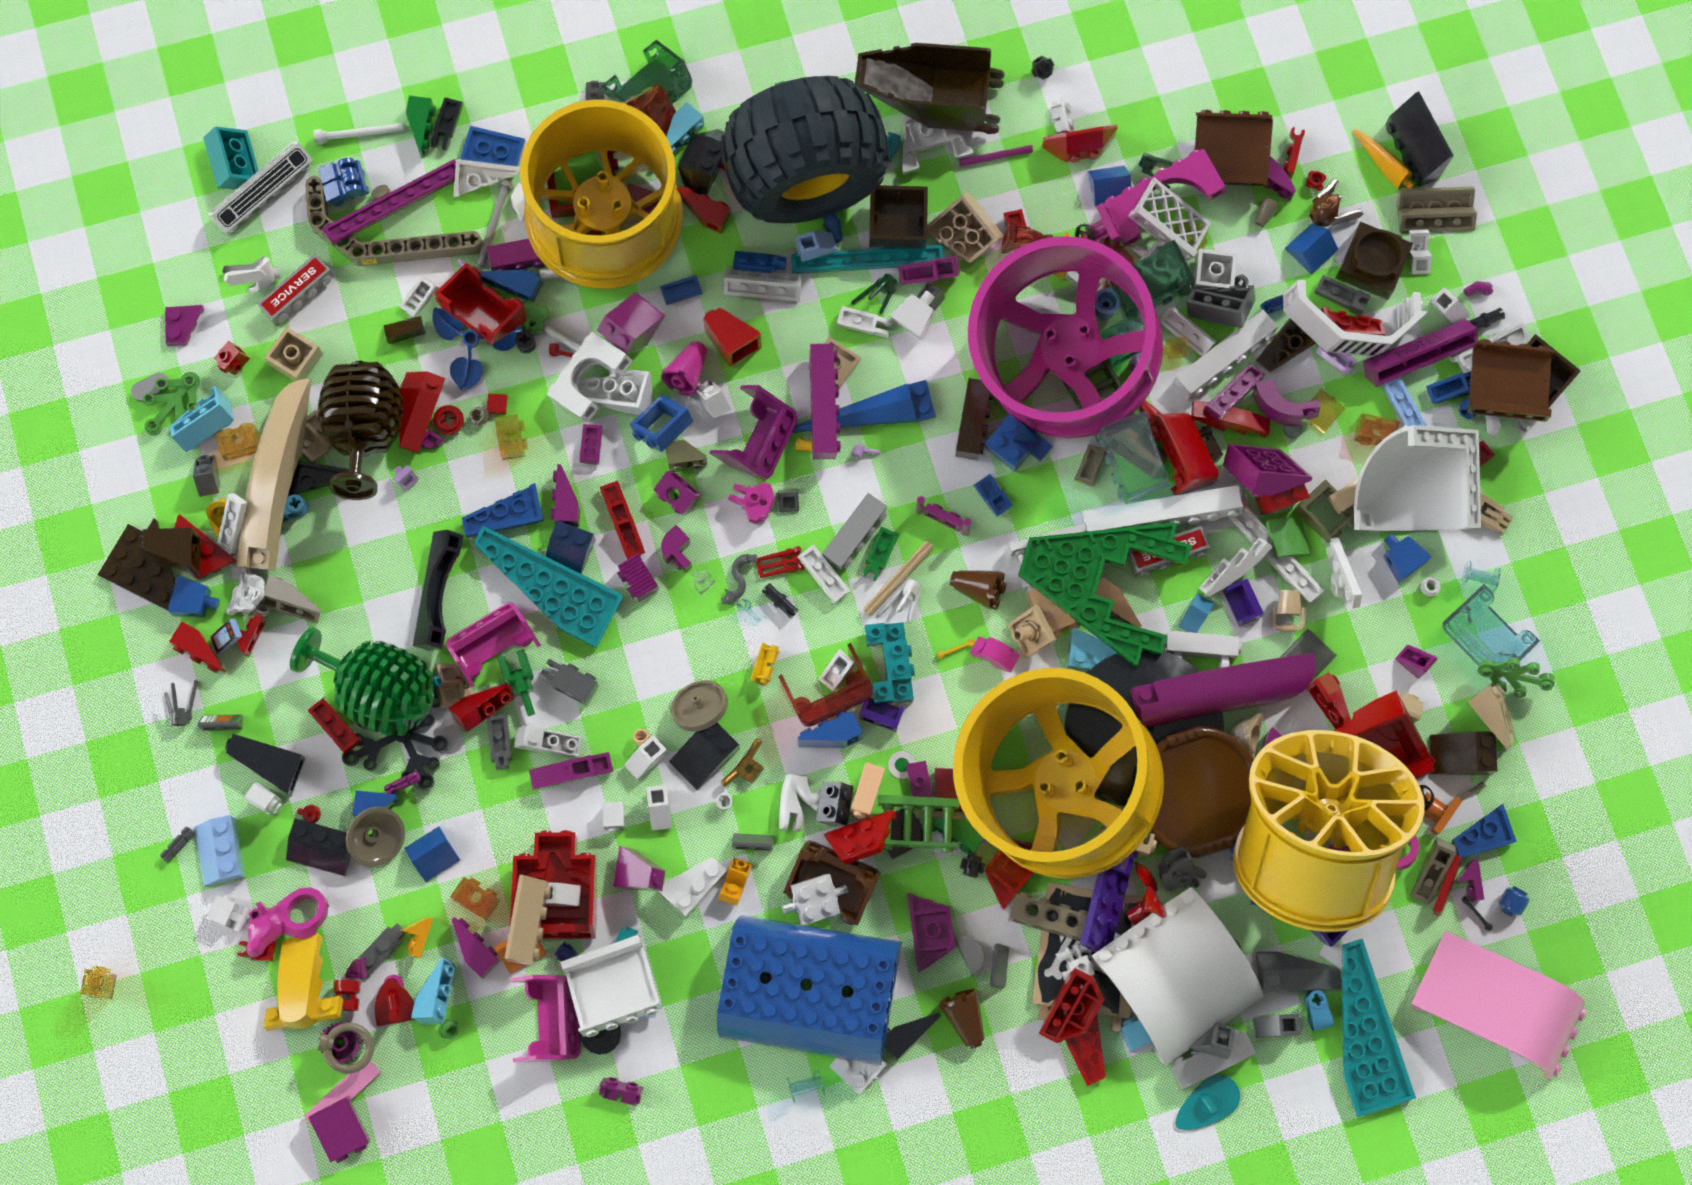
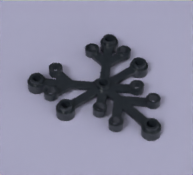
(415, 762)

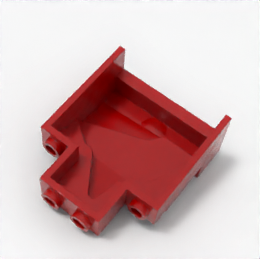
(1391, 727)
(557, 862)

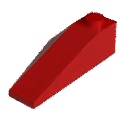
(420, 396)
(1330, 699)

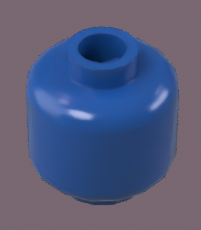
(1513, 901)

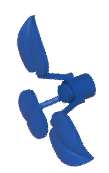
(462, 370)

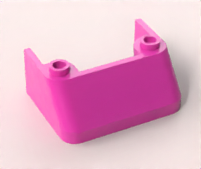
(489, 637)
(556, 1019)

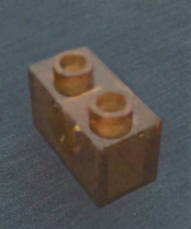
(1368, 423)
(482, 908)

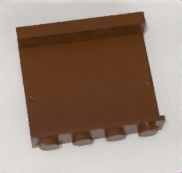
(1236, 145)
(1510, 380)

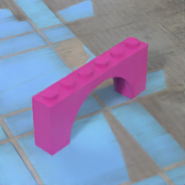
(1193, 171)

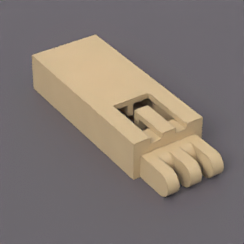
(1497, 515)

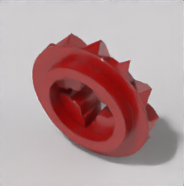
(440, 417)

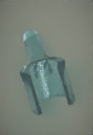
(748, 609)

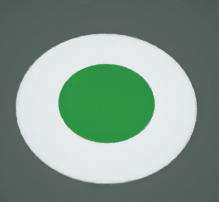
(898, 762)

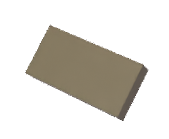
(1090, 465)

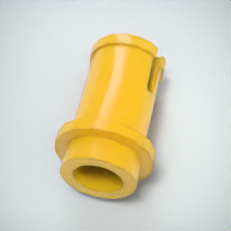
(804, 445)

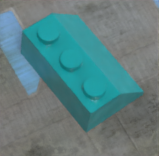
(230, 156)

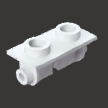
(1062, 111)

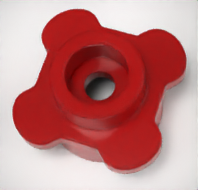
(1319, 177)

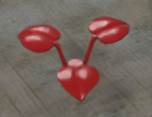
(1151, 899)

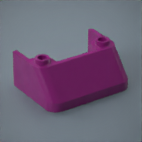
(768, 438)

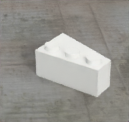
(693, 886)

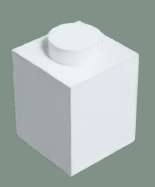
(613, 816)

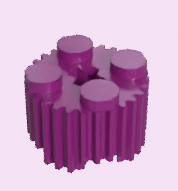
(352, 1047)

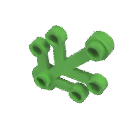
(172, 399)
(1493, 670)

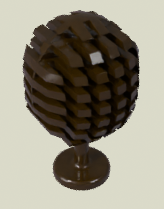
(359, 417)

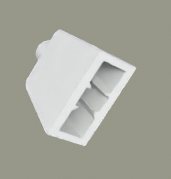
(915, 314)

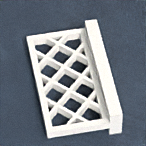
(1160, 230)

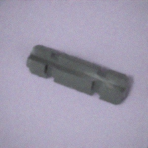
(177, 844)

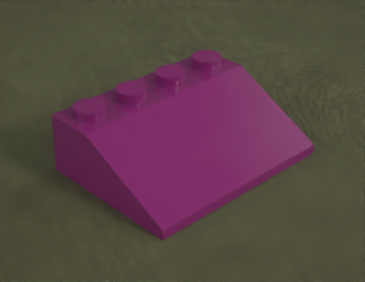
(1264, 469)

